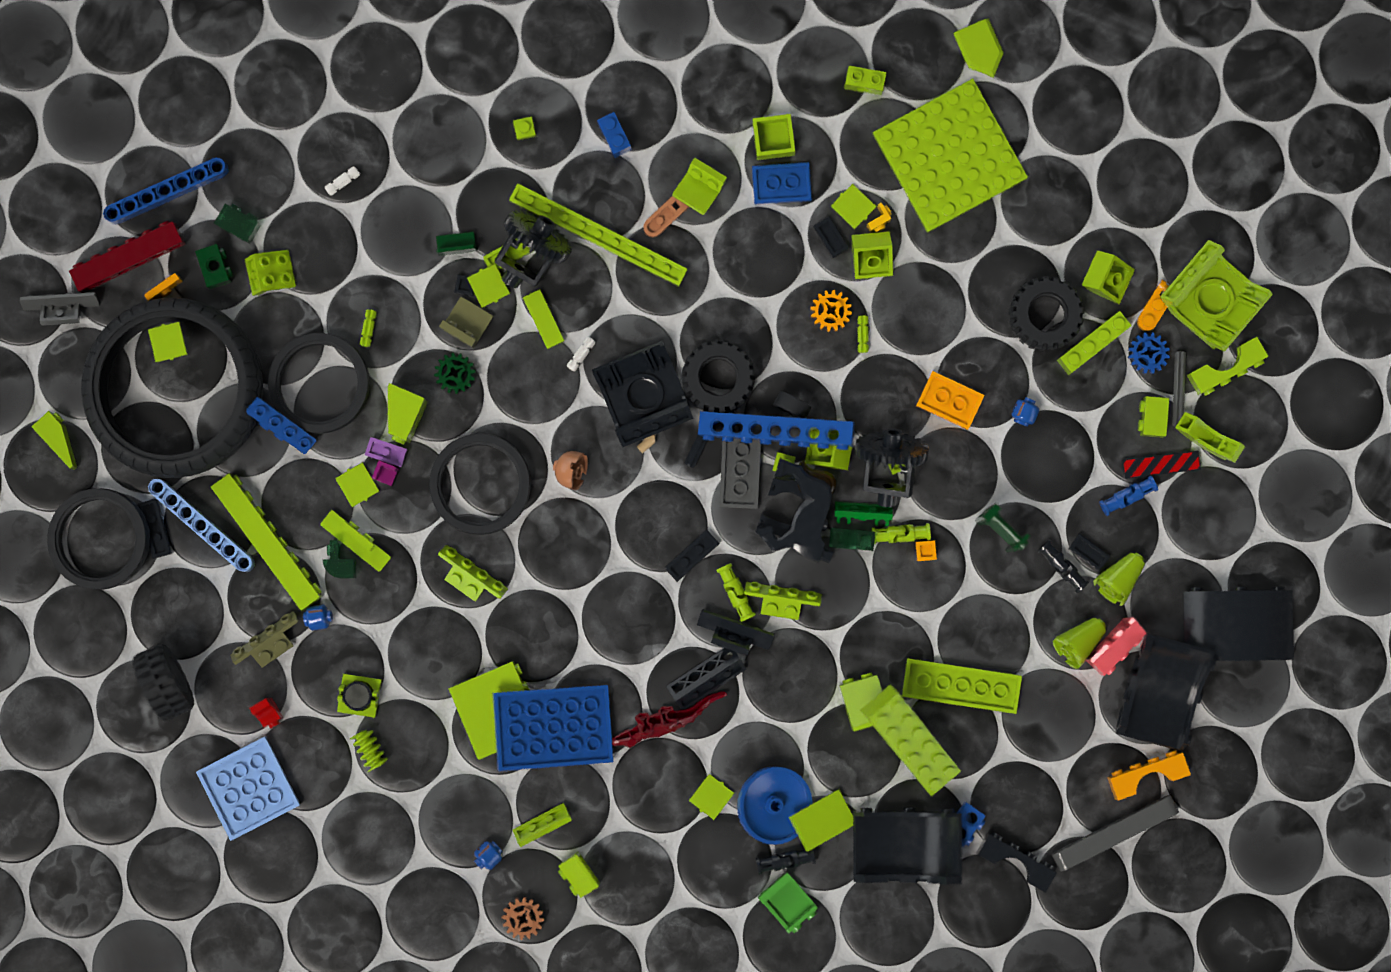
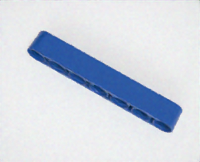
(156, 191)

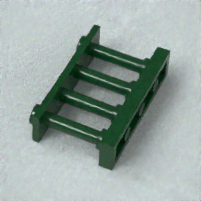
(992, 518)

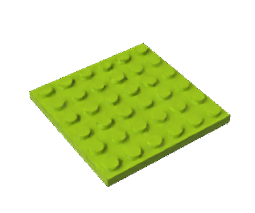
(950, 155)

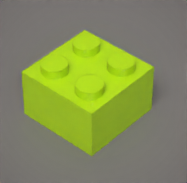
(773, 136)

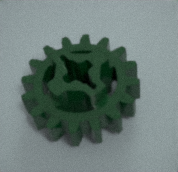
(463, 369)

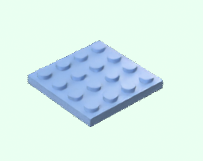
(248, 788)

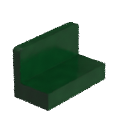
(455, 243)

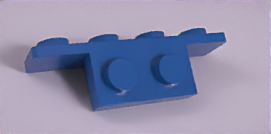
(281, 426)

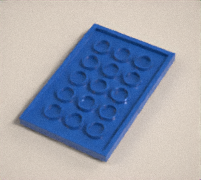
(552, 727)

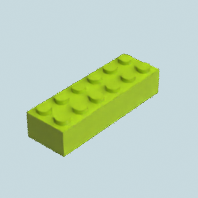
(910, 740)

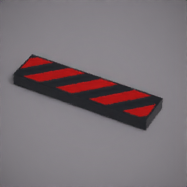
(1161, 464)

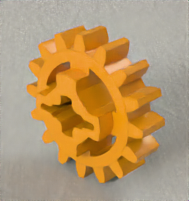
(838, 321)

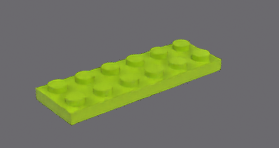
(961, 686)

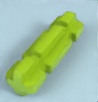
(368, 327)
(863, 334)

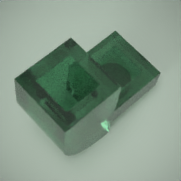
(852, 539)
(339, 567)

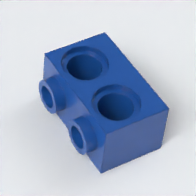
(970, 828)

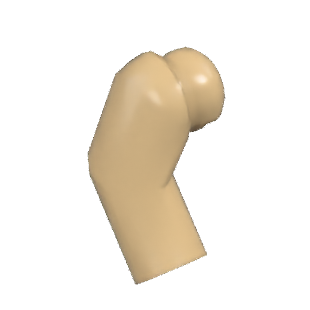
(646, 443)

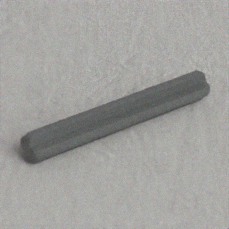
(1179, 386)

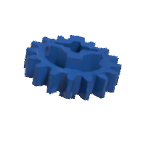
(1146, 344)

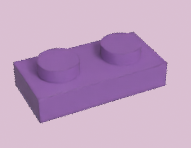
(386, 452)

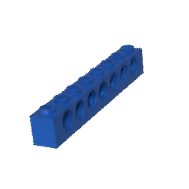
(709, 419)

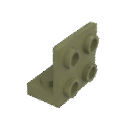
(466, 322)

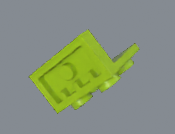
(699, 186)
(270, 271)

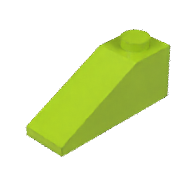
(55, 435)

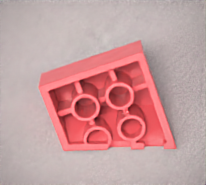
(1116, 646)

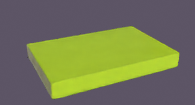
(822, 820)

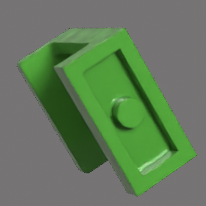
(788, 903)

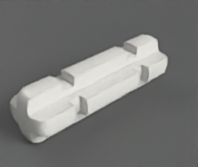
(342, 180)
(581, 353)

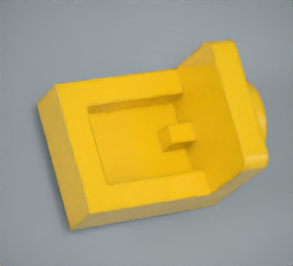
(879, 223)

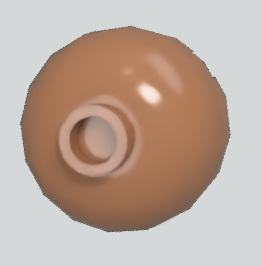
(569, 469)

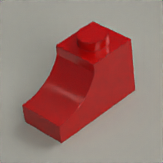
(267, 713)

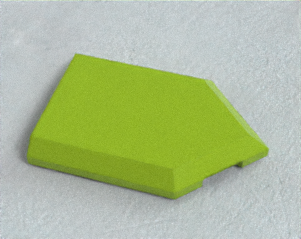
(980, 47)

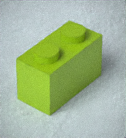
(1154, 416)

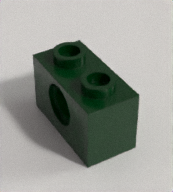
(208, 256)

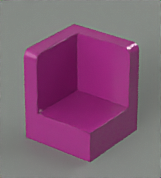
(385, 473)

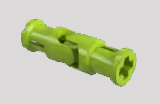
(897, 533)
(730, 582)

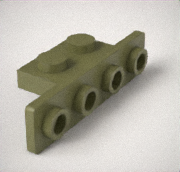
(268, 644)

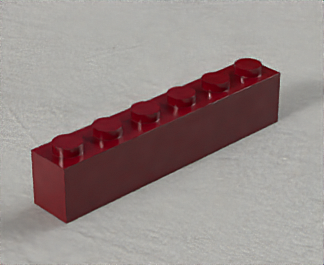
(127, 256)

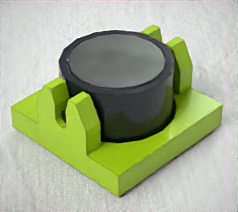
(359, 695)

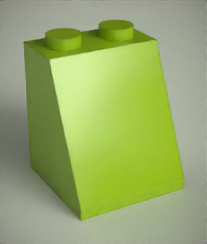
(404, 413)
(857, 695)

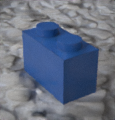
(614, 135)

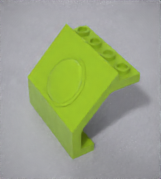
(1214, 297)

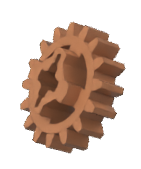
(531, 921)

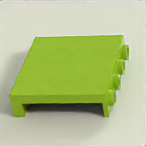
(475, 704)

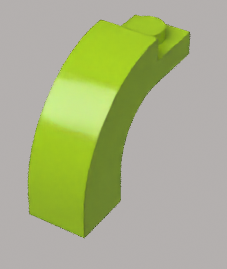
(1209, 439)

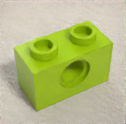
(865, 80)

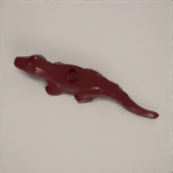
(663, 722)

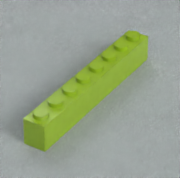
(266, 541)

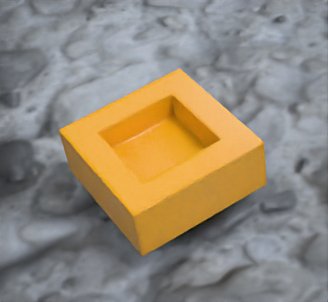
(925, 550)

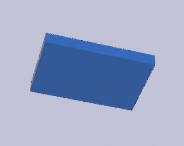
(781, 183)

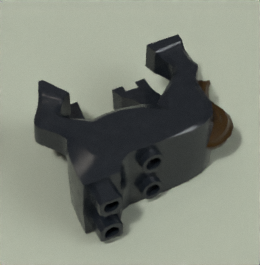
(804, 533)

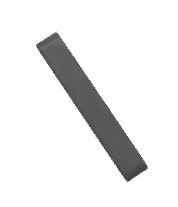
(1115, 833)

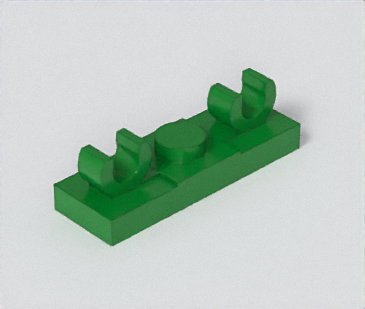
(863, 512)

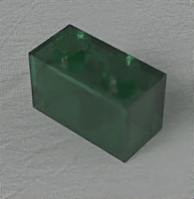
(237, 223)

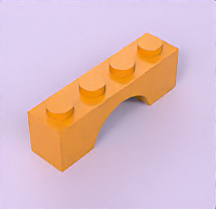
(1125, 783)

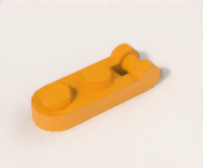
(1153, 309)

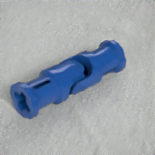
(1131, 494)

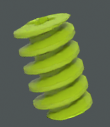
(369, 749)

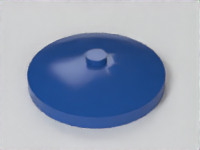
(768, 802)

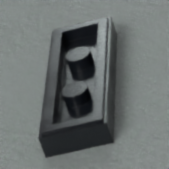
(159, 539)
(692, 555)

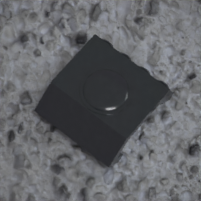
(643, 393)

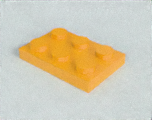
(950, 400)

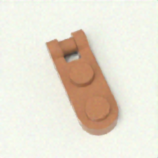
(664, 217)

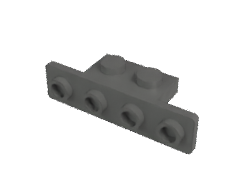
(59, 308)

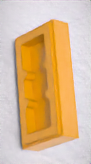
(164, 288)

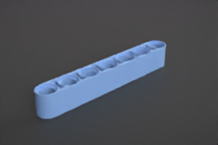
(195, 518)

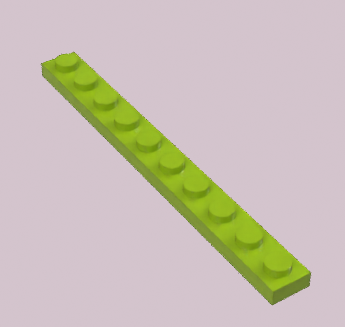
(598, 235)

